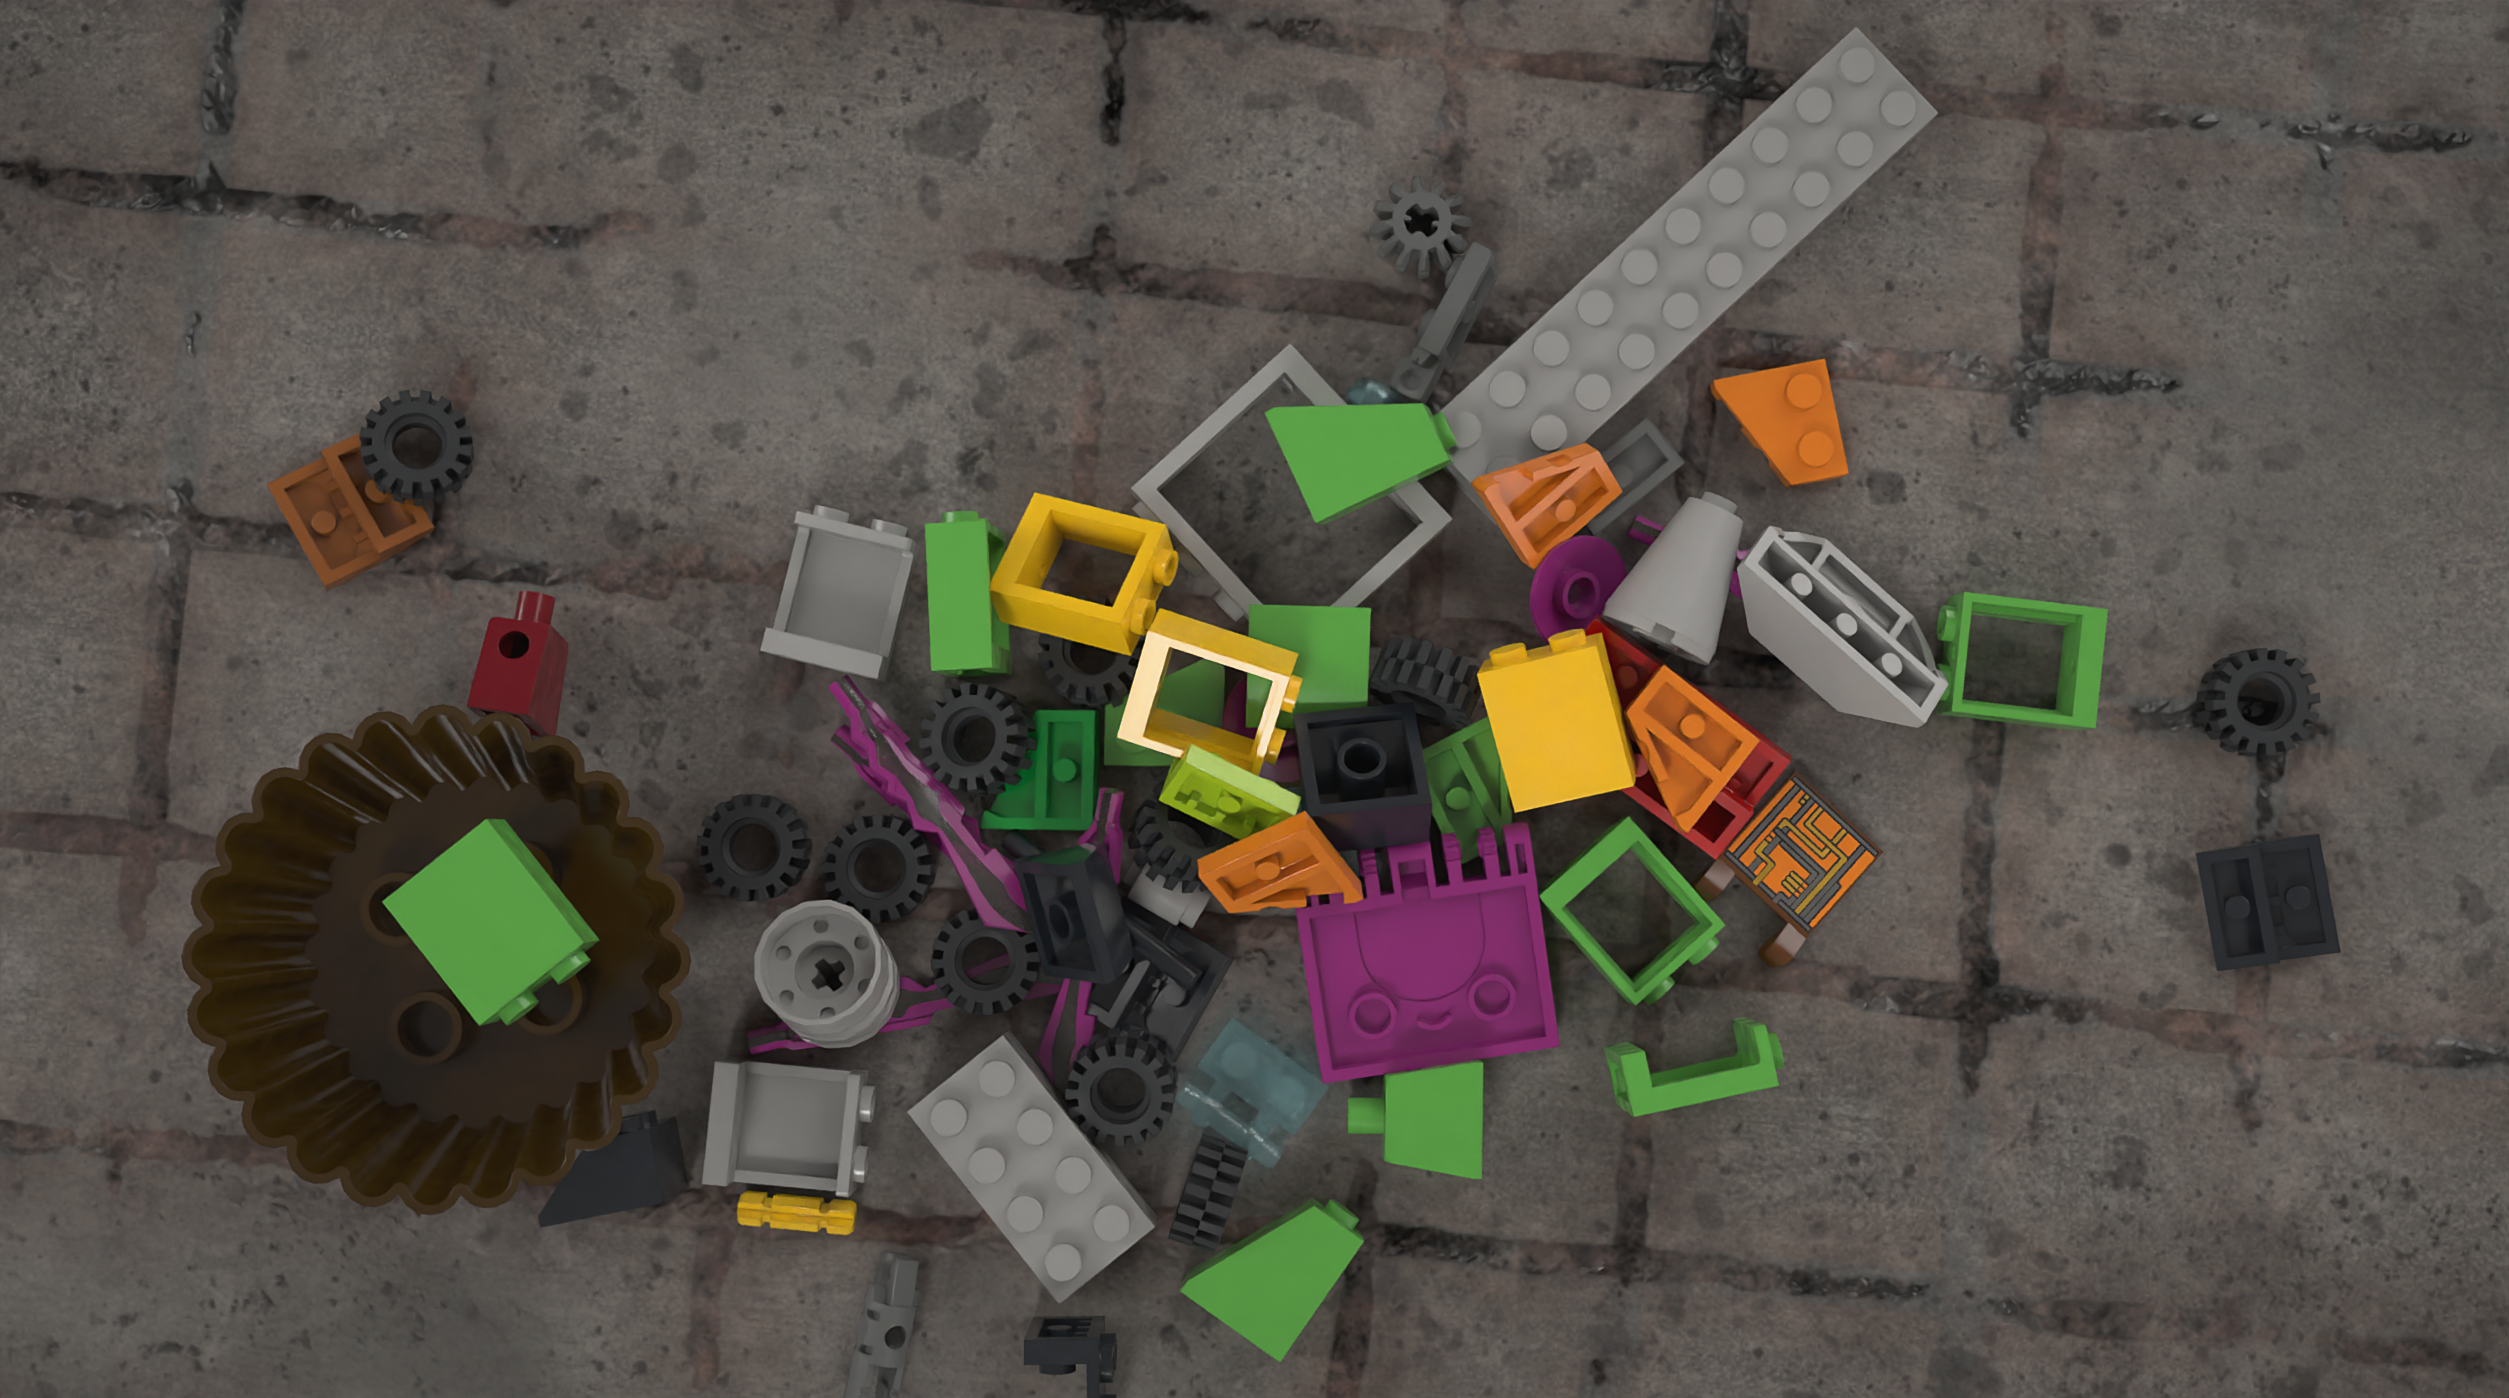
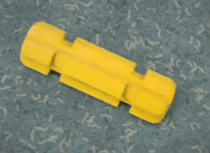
(796, 1212)

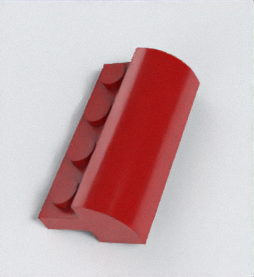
(1735, 803)

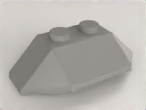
(1838, 629)

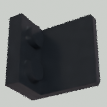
(1064, 1341)

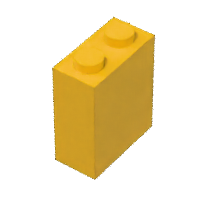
(1557, 720)

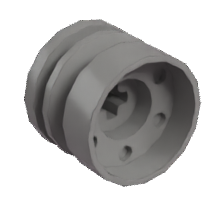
(804, 951)

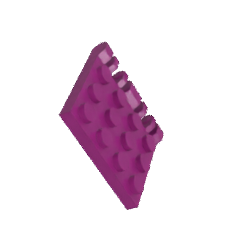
(1430, 964)

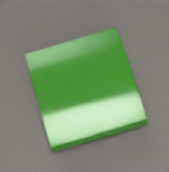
(1331, 657)

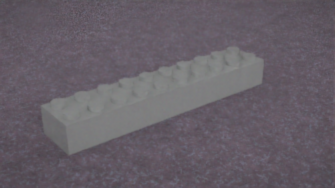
(1687, 263)

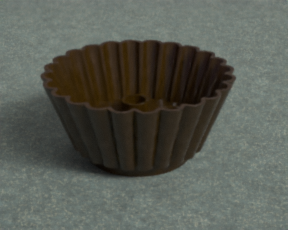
(347, 1027)

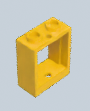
(1032, 552)
(1174, 733)

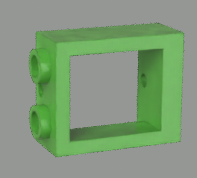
(962, 618)
(2079, 660)
(1691, 945)

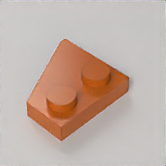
(1790, 419)
(1547, 498)
(1686, 744)
(1278, 868)

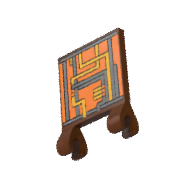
(1796, 860)

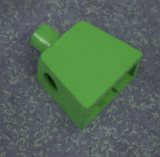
(1427, 1118)

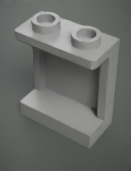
(843, 594)
(788, 1125)

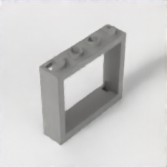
(1199, 557)

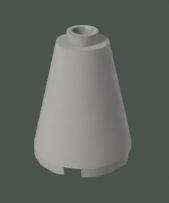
(1682, 581)

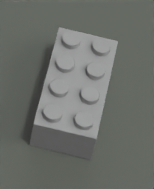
(1033, 1167)

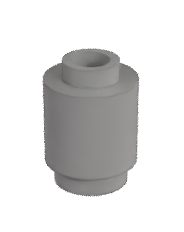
(1167, 904)

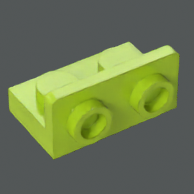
(1225, 794)

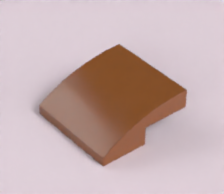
(344, 517)

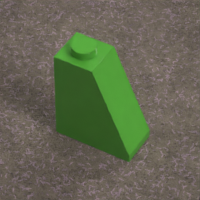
(1359, 451)
(1278, 1274)

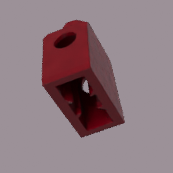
(522, 666)

